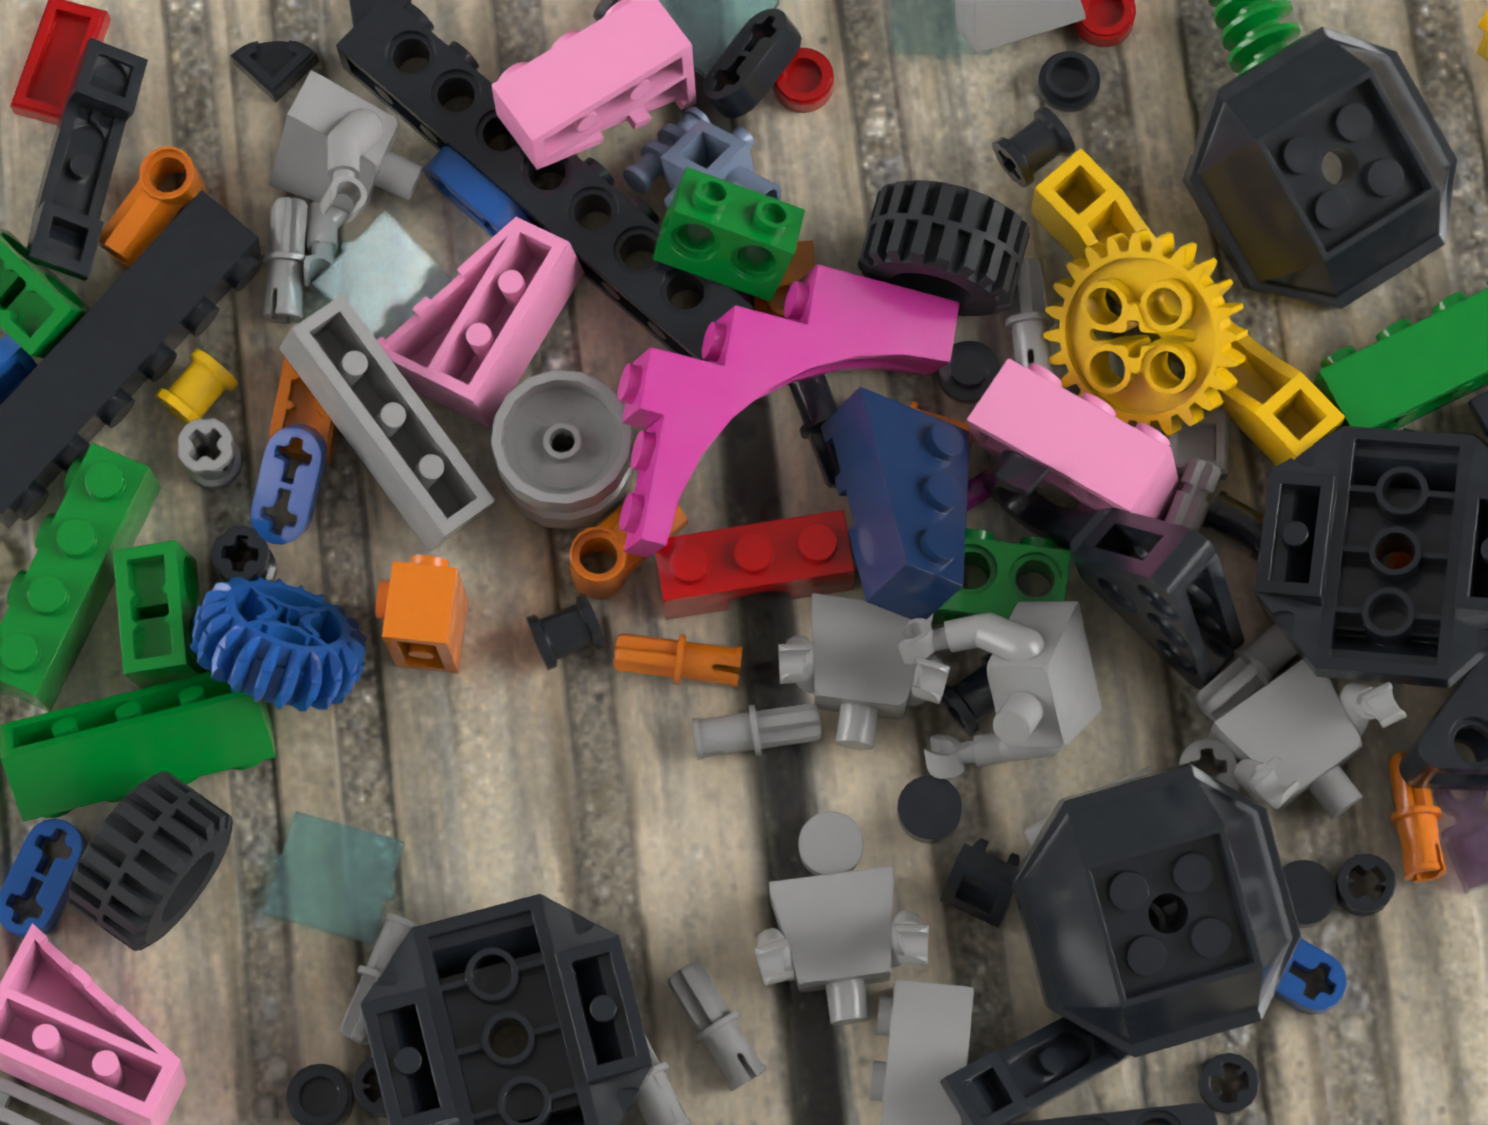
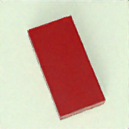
(55, 57)

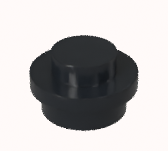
(1069, 81)
(968, 372)

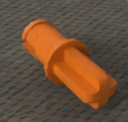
(677, 659)
(1416, 827)

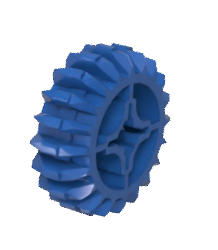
(278, 643)

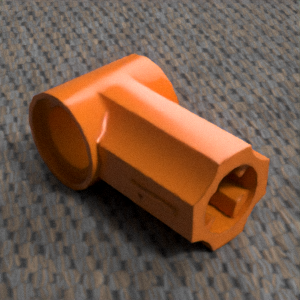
(146, 208)
(610, 540)

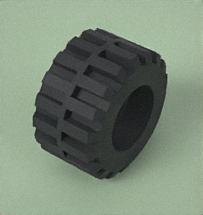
(946, 244)
(150, 860)

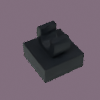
(981, 883)

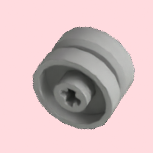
(553, 414)

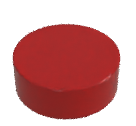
(1106, 21)
(805, 82)

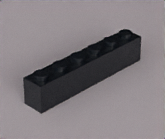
(119, 347)

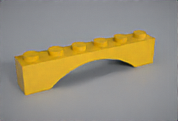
(1271, 398)

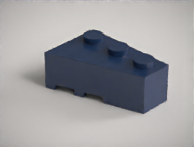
(905, 498)

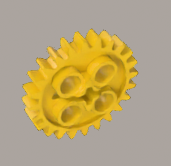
(1140, 277)

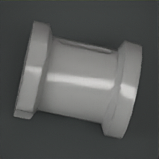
(204, 470)

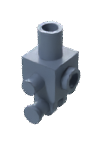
(701, 147)

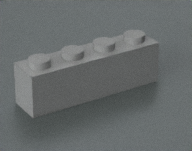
(385, 423)
(926, 1042)

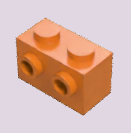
(423, 614)

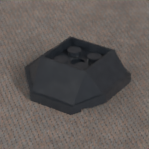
(1264, 180)
(1334, 522)
(1089, 900)
(499, 968)

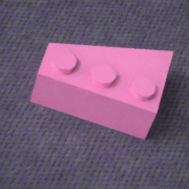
(596, 81)
(488, 322)
(1079, 441)
(80, 1042)

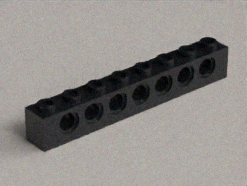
(397, 33)

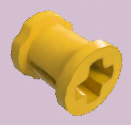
(196, 388)

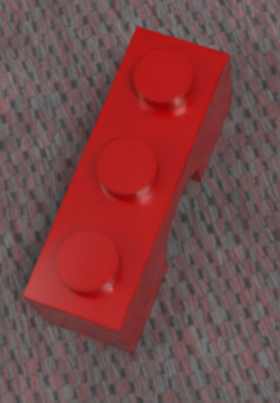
(789, 555)

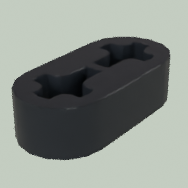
(752, 63)

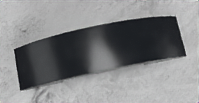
(82, 159)
(1029, 1073)

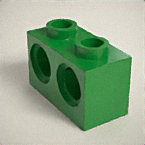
(729, 234)
(33, 301)
(1003, 566)
(156, 612)

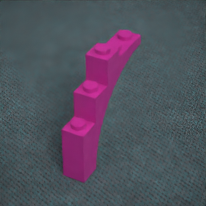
(686, 402)

